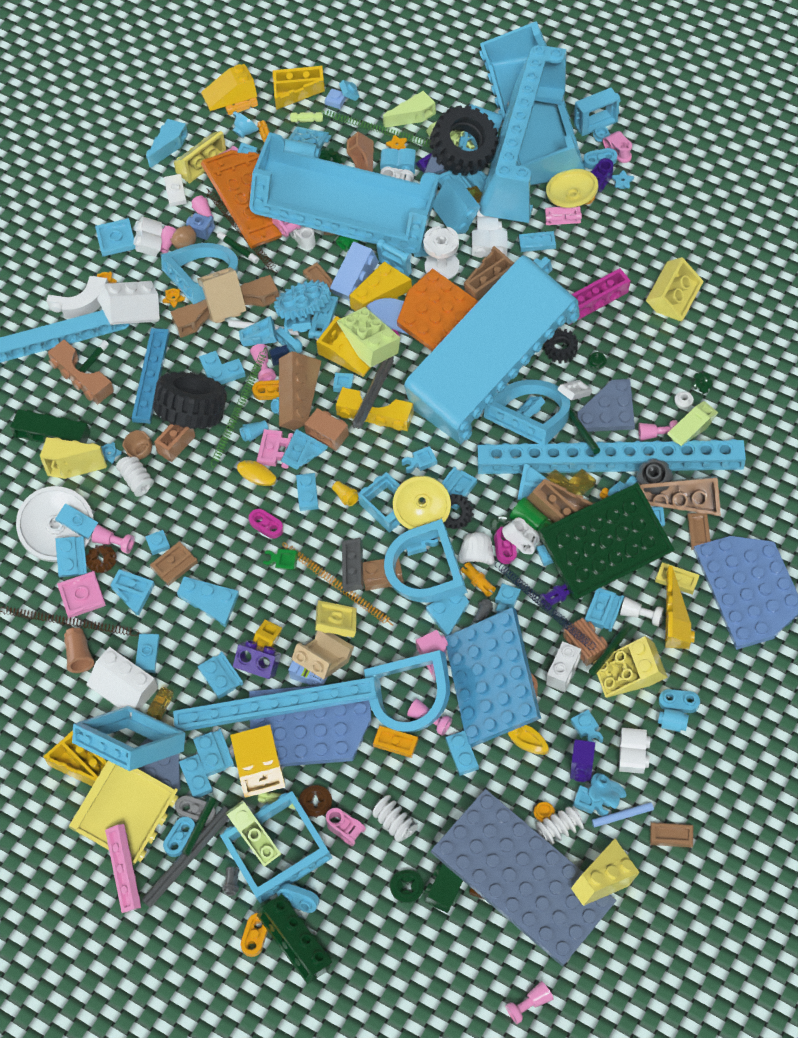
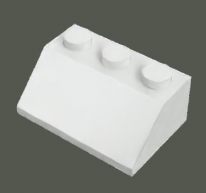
(129, 302)
(121, 681)

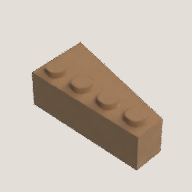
(296, 388)

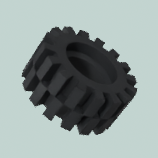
(562, 354)
(466, 512)

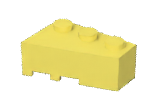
(605, 875)

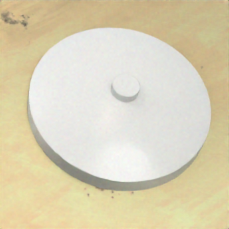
(37, 522)

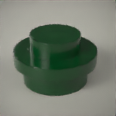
(597, 360)

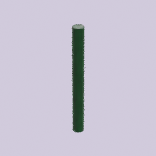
(584, 433)
(610, 649)

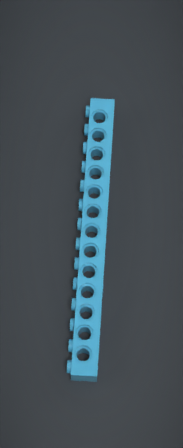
(619, 462)

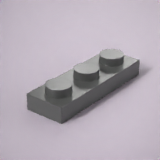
(352, 565)

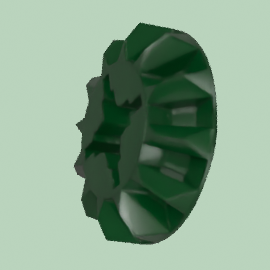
(327, 154)
(407, 877)

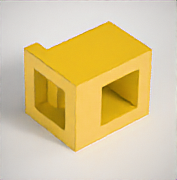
(267, 634)

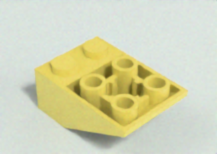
(71, 458)
(631, 668)

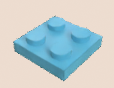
(115, 237)

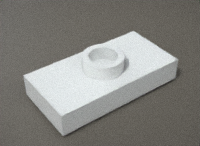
(175, 190)
(575, 390)

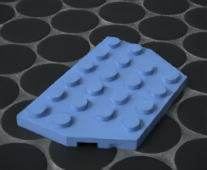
(749, 587)
(317, 734)

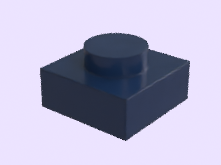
(277, 353)

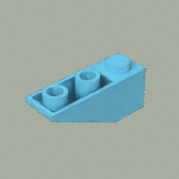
(170, 139)

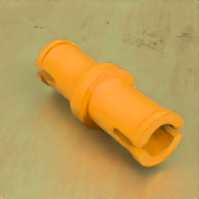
(478, 579)

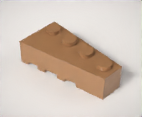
(692, 494)

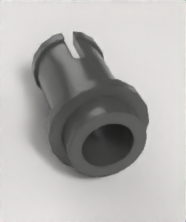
(485, 607)
(231, 880)

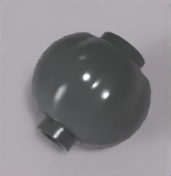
(654, 471)

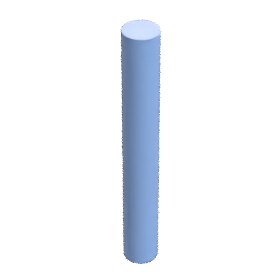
(622, 814)

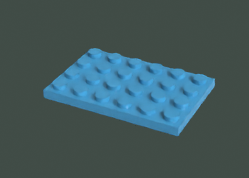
(492, 677)

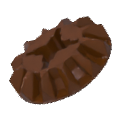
(95, 564)
(308, 796)

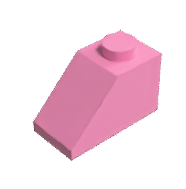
(431, 643)

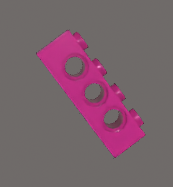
(602, 292)

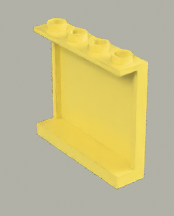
(124, 799)

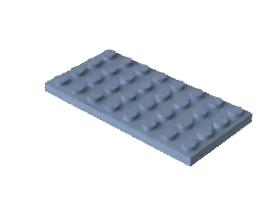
(520, 876)

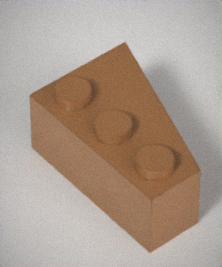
(487, 274)
(556, 501)

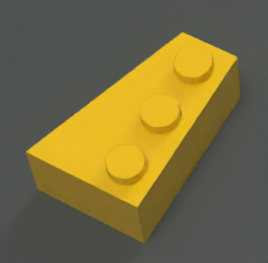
(297, 84)
(382, 283)
(75, 761)

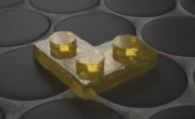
(578, 484)

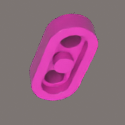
(267, 524)
(503, 548)

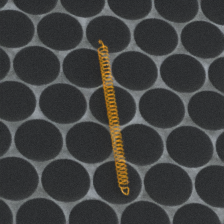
(339, 585)

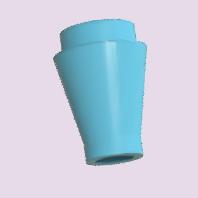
(253, 430)

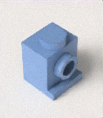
(202, 225)

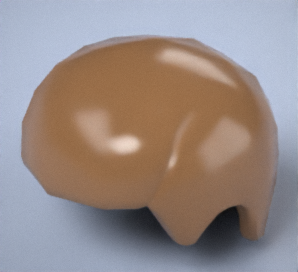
(183, 237)
(137, 444)

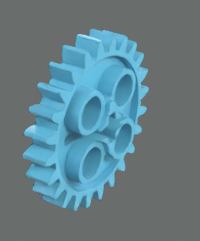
(302, 300)

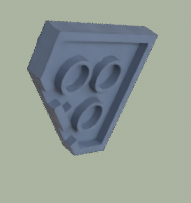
(610, 408)
(164, 770)

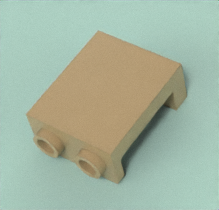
(222, 294)
(323, 654)

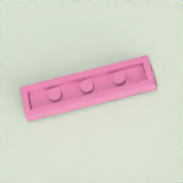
(123, 868)

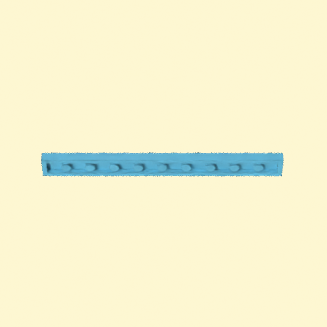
(275, 704)

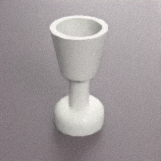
(634, 609)

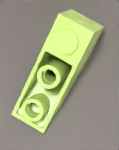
(412, 111)
(693, 423)
(253, 833)

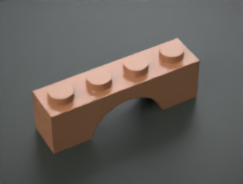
(361, 151)
(94, 385)

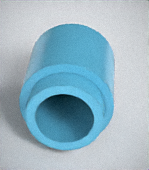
(673, 720)

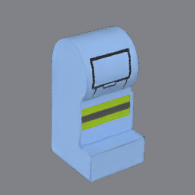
(304, 676)

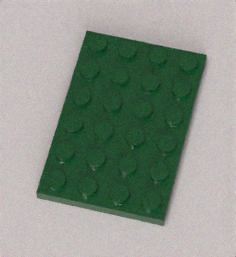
(605, 541)

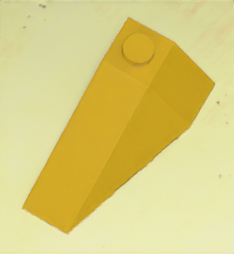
(678, 625)

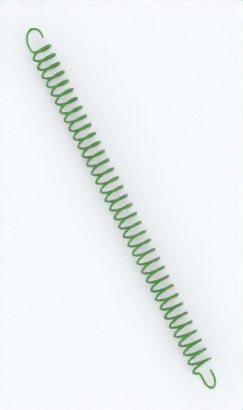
(376, 127)
(240, 406)

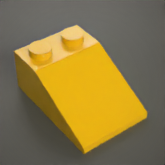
(230, 88)

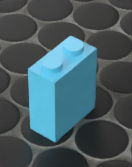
(456, 205)

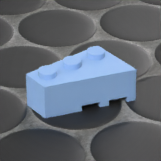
(354, 270)

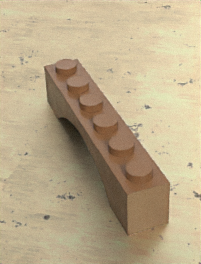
(191, 317)

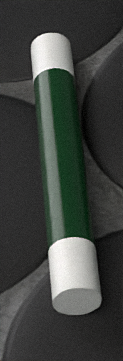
(238, 247)
(93, 357)

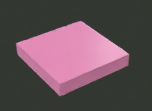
(81, 594)

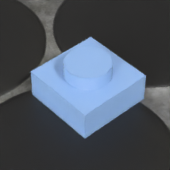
(335, 99)

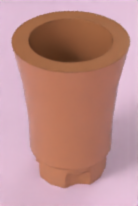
(77, 651)

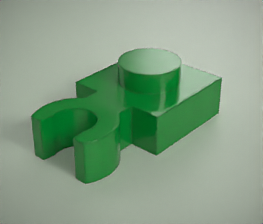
(284, 559)

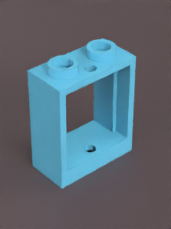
(587, 124)
(382, 482)

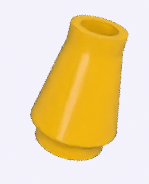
(345, 493)

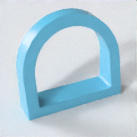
(173, 260)
(522, 424)
(416, 535)
(439, 662)

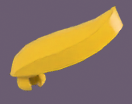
(256, 473)
(529, 740)

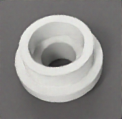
(683, 404)

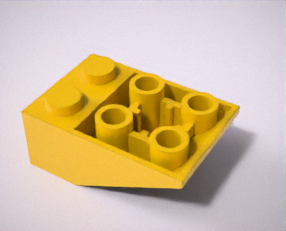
(337, 348)
(257, 761)

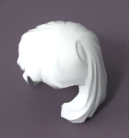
(476, 548)

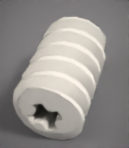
(135, 475)
(393, 820)
(560, 824)

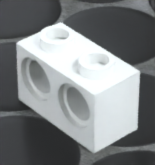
(563, 666)

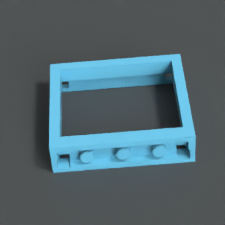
(93, 736)
(294, 872)

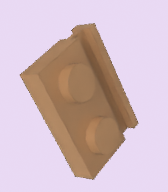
(174, 563)
(375, 576)

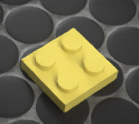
(335, 619)

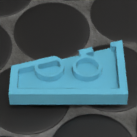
(210, 598)

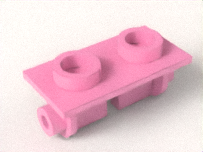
(562, 215)

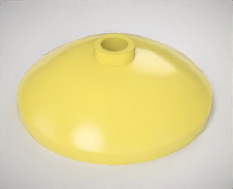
(572, 188)
(411, 511)

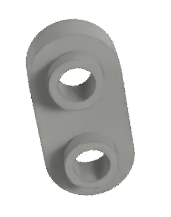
(196, 808)

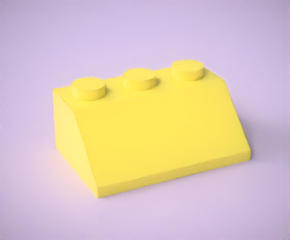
(190, 163)
(675, 289)

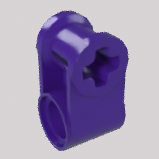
(603, 172)

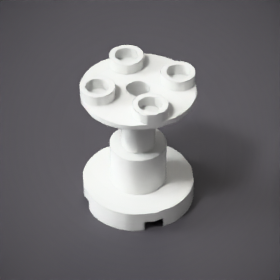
(441, 246)

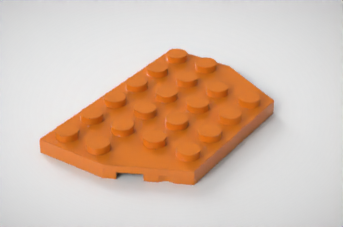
(232, 179)
(433, 309)

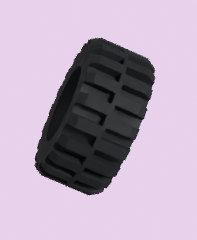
(475, 124)
(189, 400)

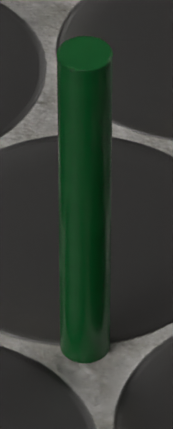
(199, 826)

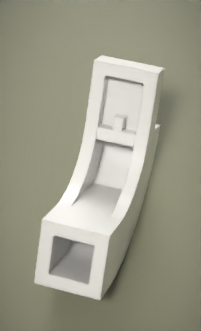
(81, 304)

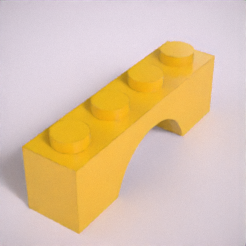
(395, 415)

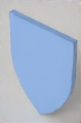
(387, 311)

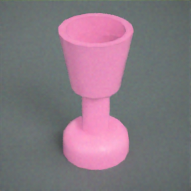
(266, 373)
(650, 431)
(104, 536)
(419, 709)
(536, 997)

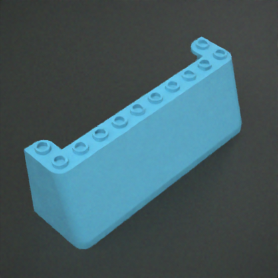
(549, 136)
(508, 185)
(341, 197)
(489, 348)

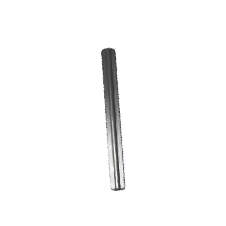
(372, 393)
(183, 860)

